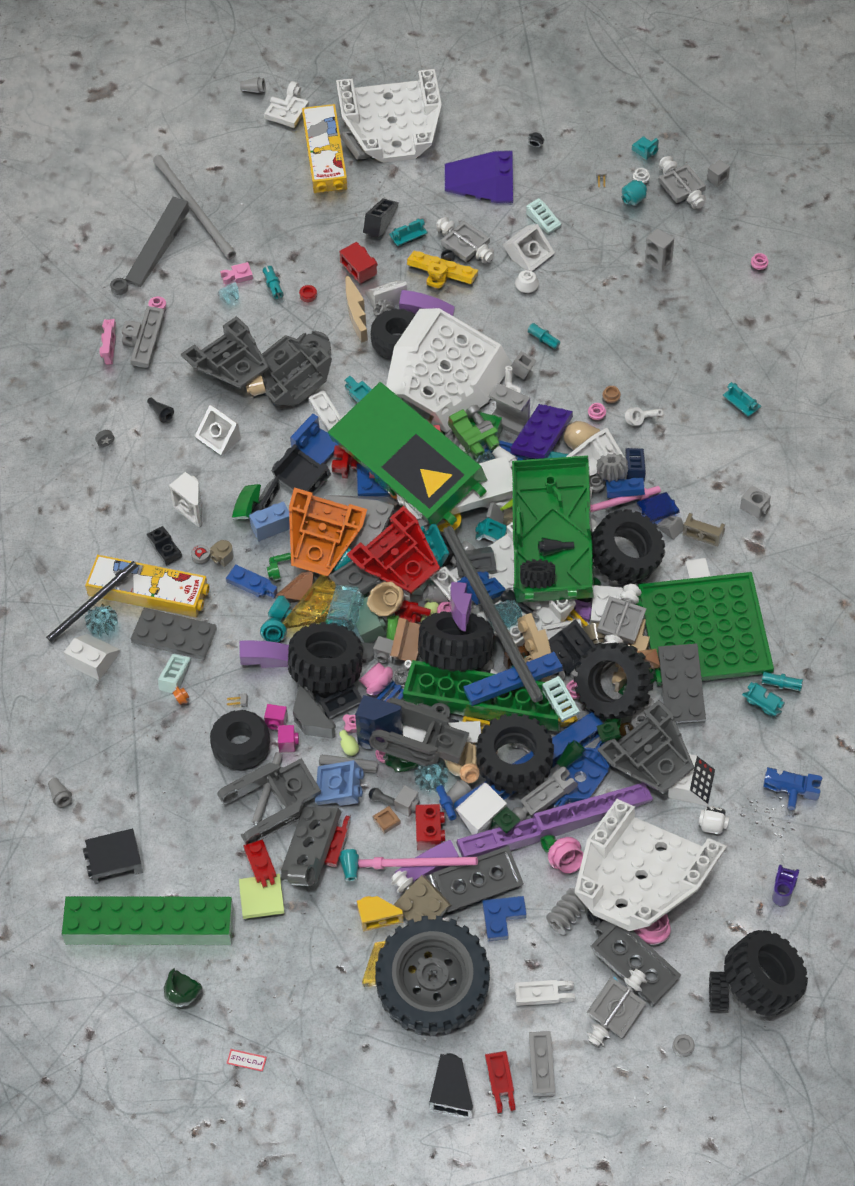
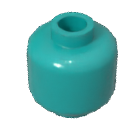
(634, 192)

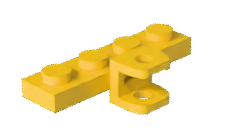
(441, 269)

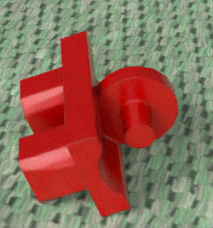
(342, 466)

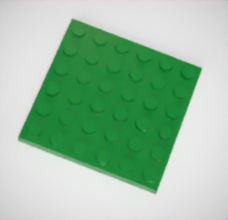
(716, 615)

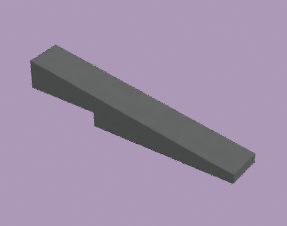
(158, 241)

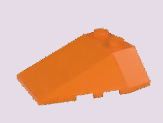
(321, 531)

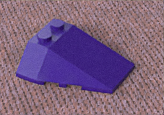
(482, 176)

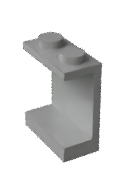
(512, 407)

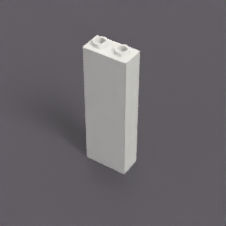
(497, 486)

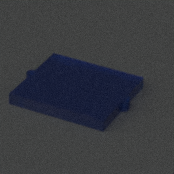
(658, 507)

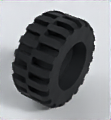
(637, 530)
(450, 648)
(322, 673)
(590, 686)
(514, 730)
(752, 985)

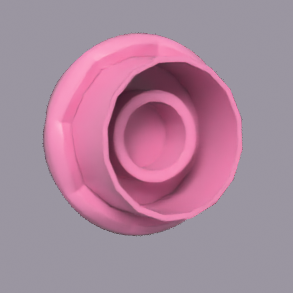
(377, 679)
(566, 855)
(656, 932)

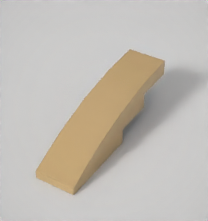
(356, 309)

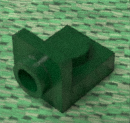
(609, 731)
(505, 820)

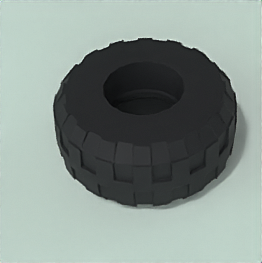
(385, 325)
(240, 724)

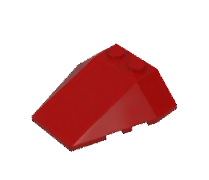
(398, 553)

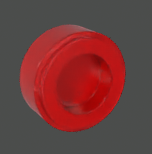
(308, 293)

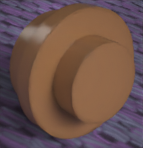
(611, 394)

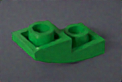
(245, 500)

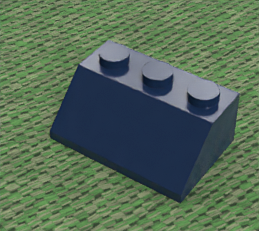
(377, 715)

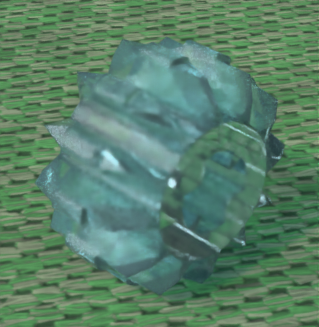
(509, 612)
(101, 620)
(431, 776)

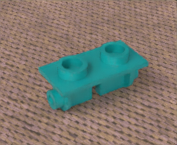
(407, 233)
(741, 399)
(771, 703)

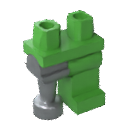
(473, 437)

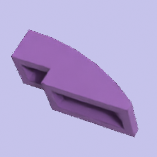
(414, 301)
(460, 604)
(264, 653)
(442, 850)

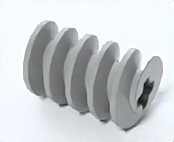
(564, 912)

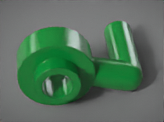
(273, 570)

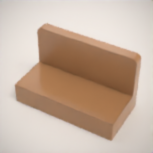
(405, 641)

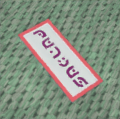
(246, 1060)

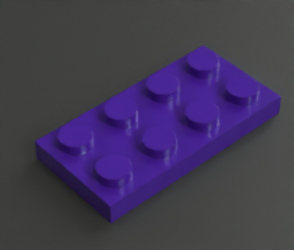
(541, 432)

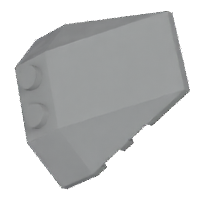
(377, 515)

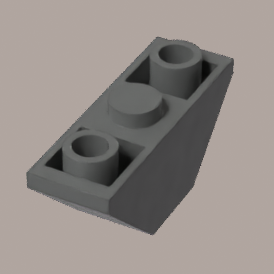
(312, 717)

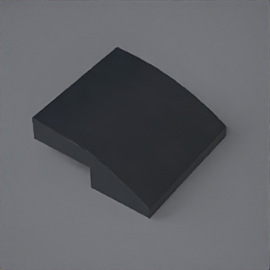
(570, 645)
(339, 701)

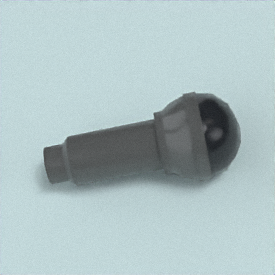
(376, 794)

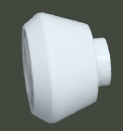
(527, 282)

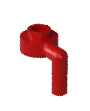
(416, 609)

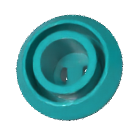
(280, 608)
(273, 630)

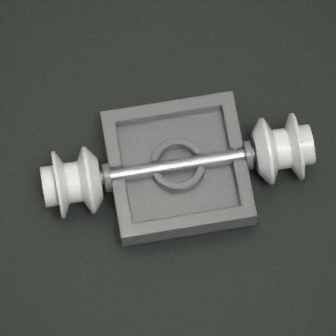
(681, 183)
(465, 240)
(622, 617)
(616, 1007)

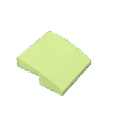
(260, 901)

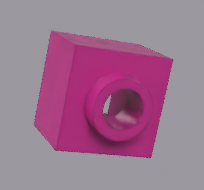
(275, 716)
(287, 738)

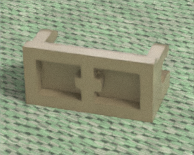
(703, 531)

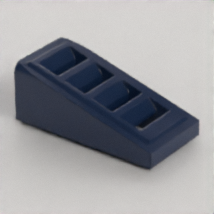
(636, 465)

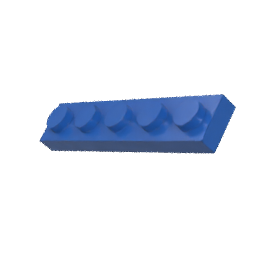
(510, 679)

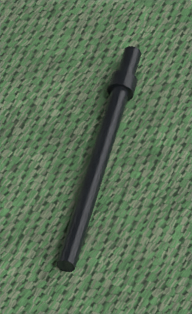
(119, 577)

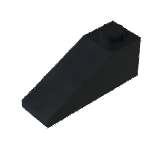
(379, 217)

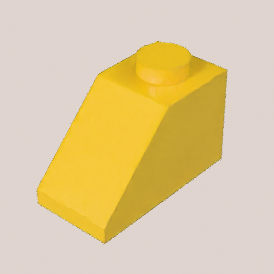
(377, 913)

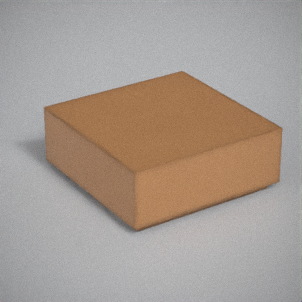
(386, 819)

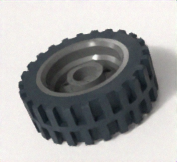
(444, 942)

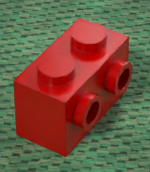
(358, 262)
(429, 826)

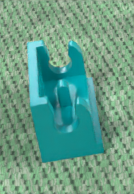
(436, 543)

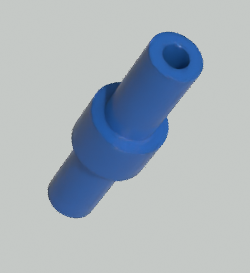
(446, 802)

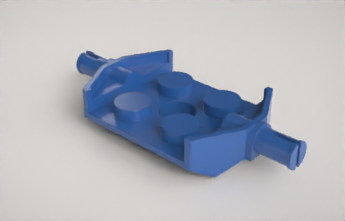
(593, 768)

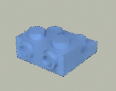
(339, 783)

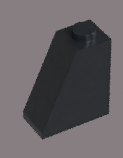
(450, 1088)

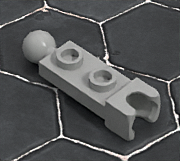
(546, 794)

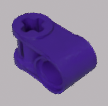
(784, 882)

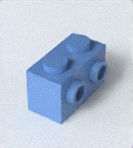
(270, 521)

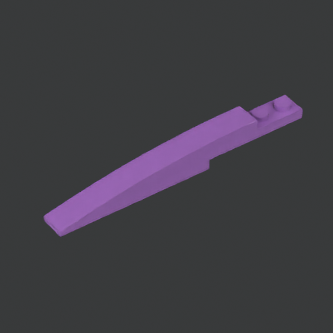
(552, 822)

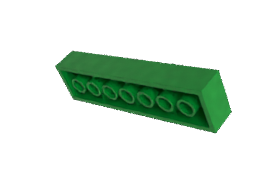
(433, 686)
(147, 920)

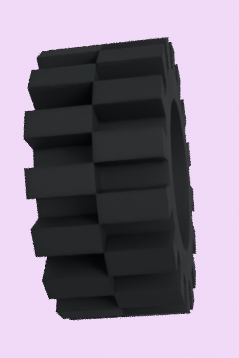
(537, 573)
(718, 991)

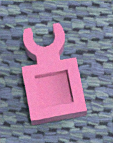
(238, 273)

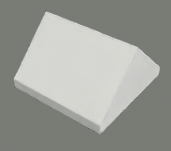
(389, 291)
(218, 431)
(480, 809)

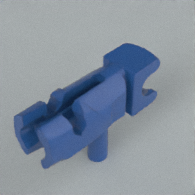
(793, 785)

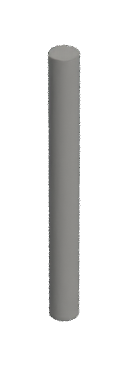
(265, 794)

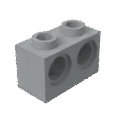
(659, 249)

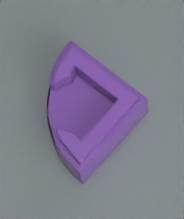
(583, 609)

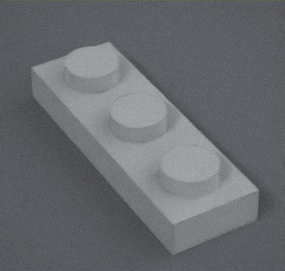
(541, 1063)

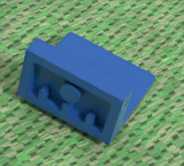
(313, 440)

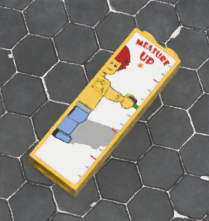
(324, 148)
(150, 586)

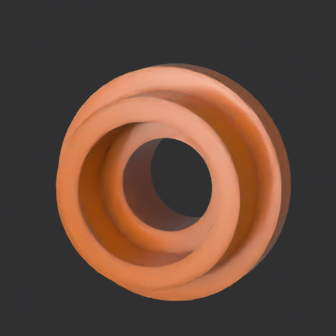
(181, 695)

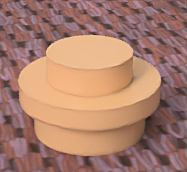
(469, 773)

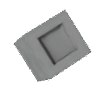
(755, 502)

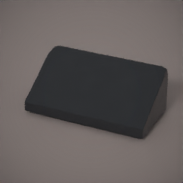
(267, 495)

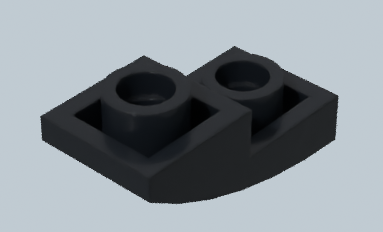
(163, 545)

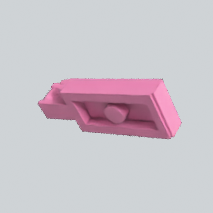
(108, 341)

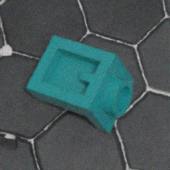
(646, 147)
(490, 530)

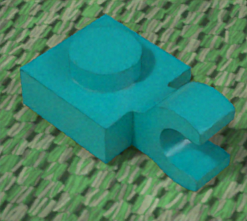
(356, 390)

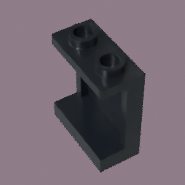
(300, 471)
(112, 854)

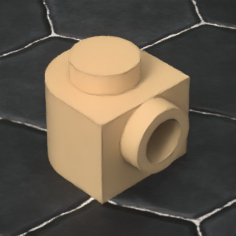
(256, 386)

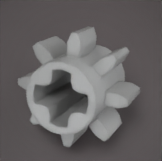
(382, 306)

